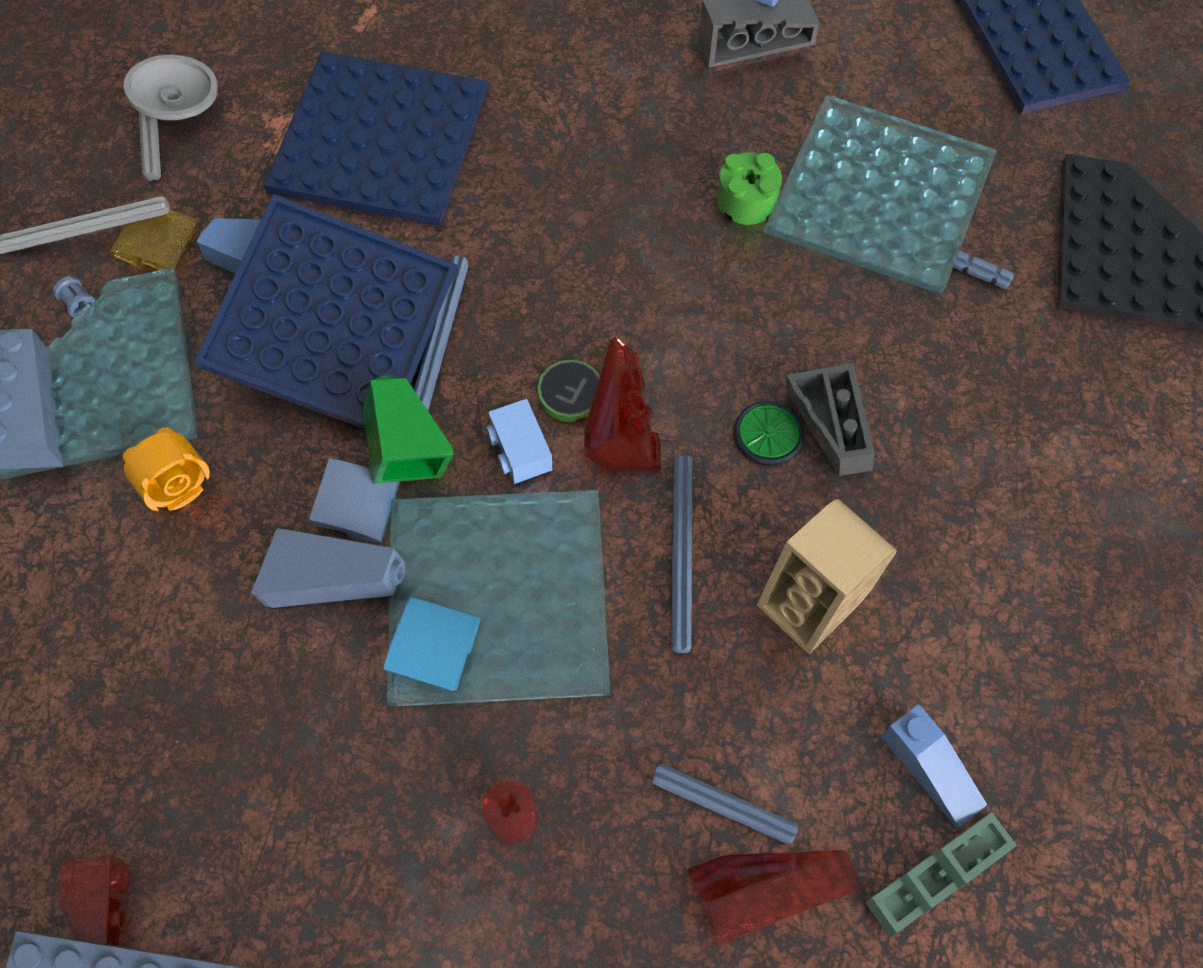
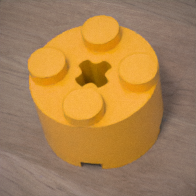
(165, 470)

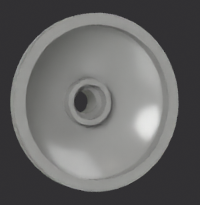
(170, 87)

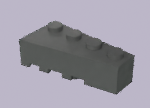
(749, 29)

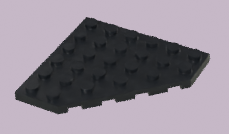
(1126, 248)

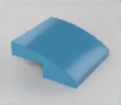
(432, 643)

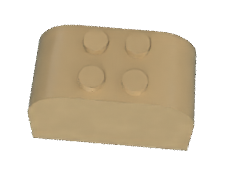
(824, 574)

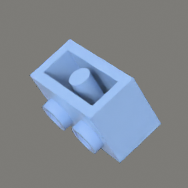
(520, 441)

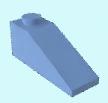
(934, 765)

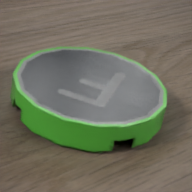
(568, 390)

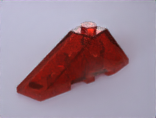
(618, 421)
(761, 890)

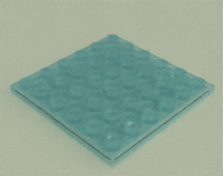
(882, 193)
(529, 574)

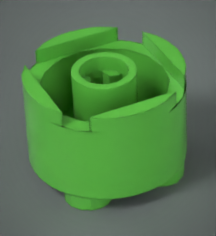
(749, 187)

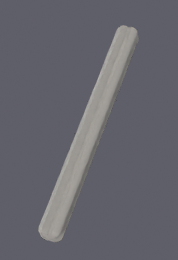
(84, 224)

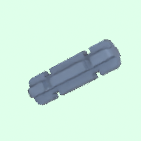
(983, 270)

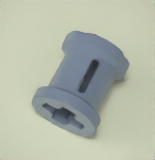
(72, 297)

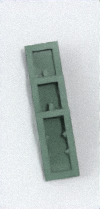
(940, 874)

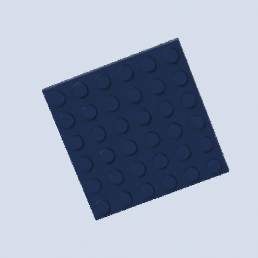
(378, 138)
(324, 311)

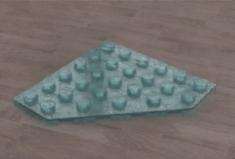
(121, 371)

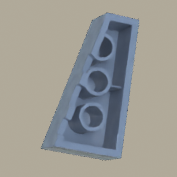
(26, 403)

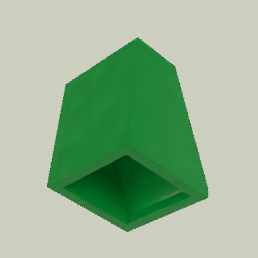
(402, 434)

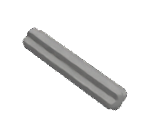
(149, 147)

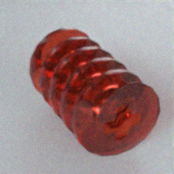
(504, 798)

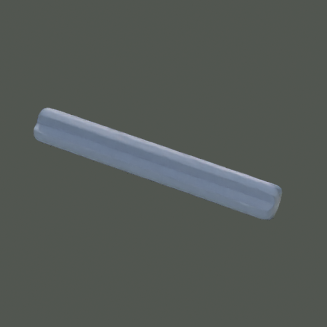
(725, 804)

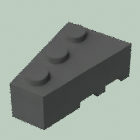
(835, 415)

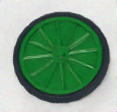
(769, 432)

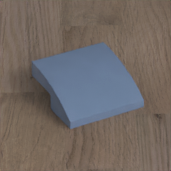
(352, 502)

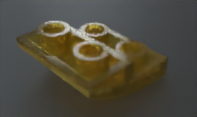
(155, 240)

